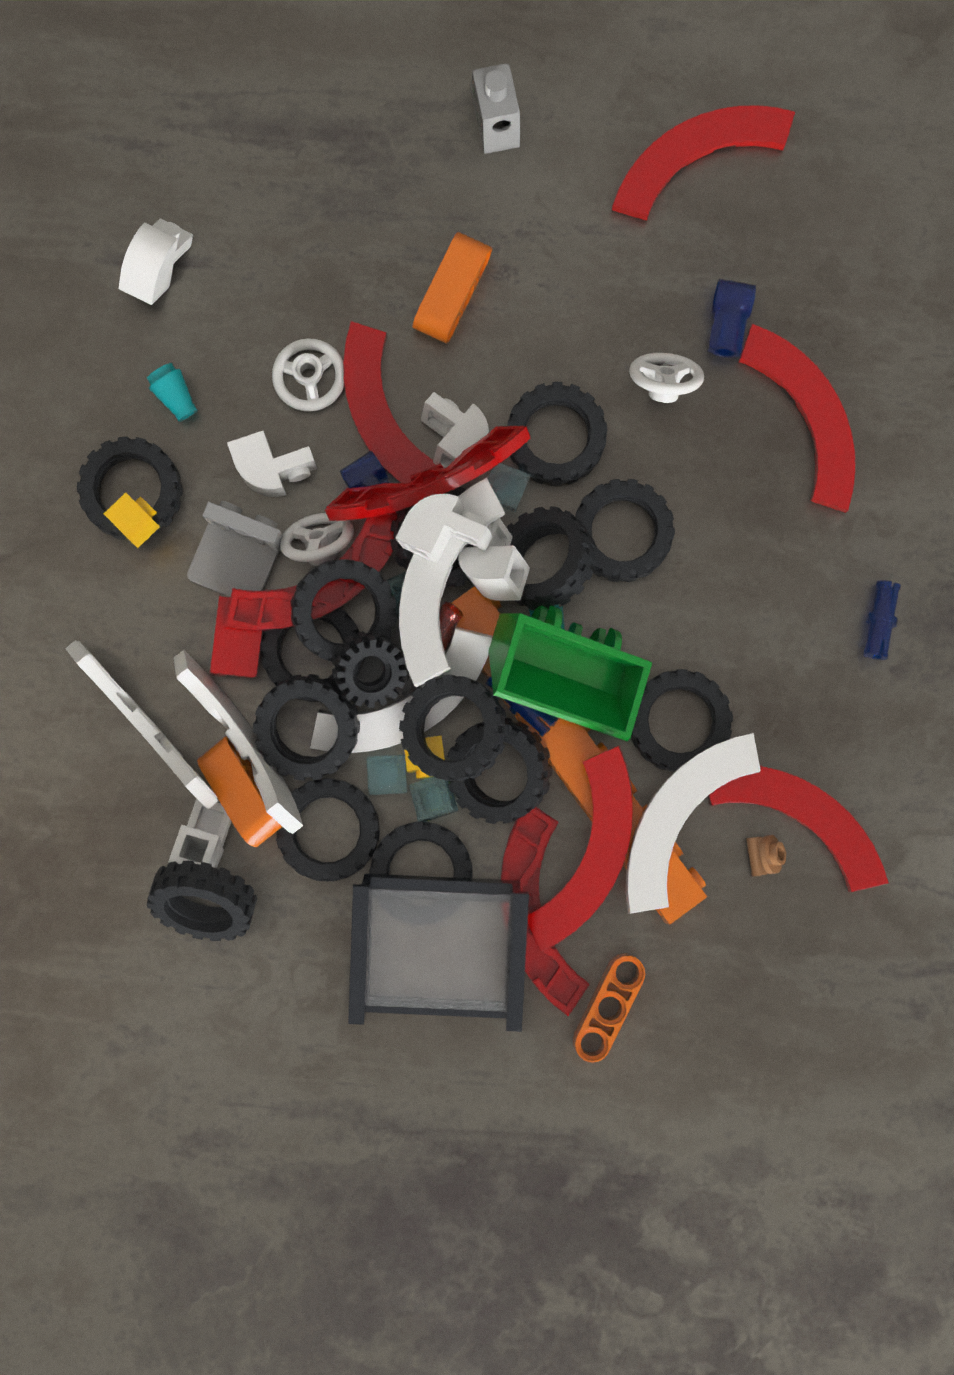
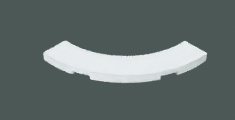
(424, 588)
(143, 724)
(381, 727)
(271, 784)
(670, 809)

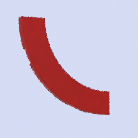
(695, 139)
(369, 406)
(819, 408)
(391, 497)
(273, 607)
(818, 813)
(603, 856)
(523, 863)

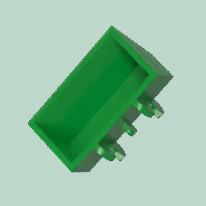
(567, 673)

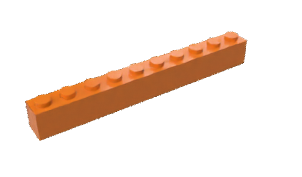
(568, 749)

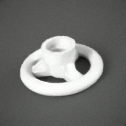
(304, 362)
(664, 381)
(319, 542)

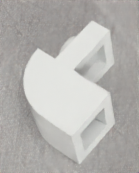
(151, 258)
(457, 428)
(263, 471)
(437, 519)
(499, 570)
(203, 836)

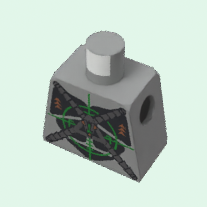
(496, 101)

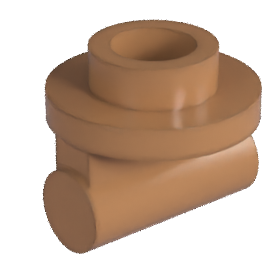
(765, 855)

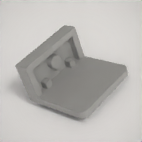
(234, 550)

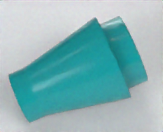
(171, 389)

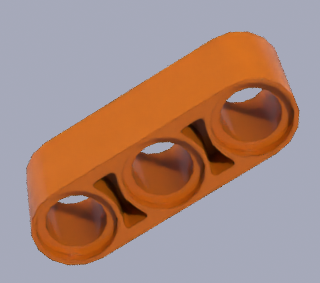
(452, 287)
(237, 792)
(608, 1026)

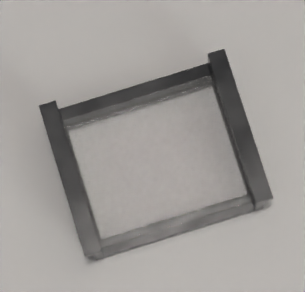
(438, 947)

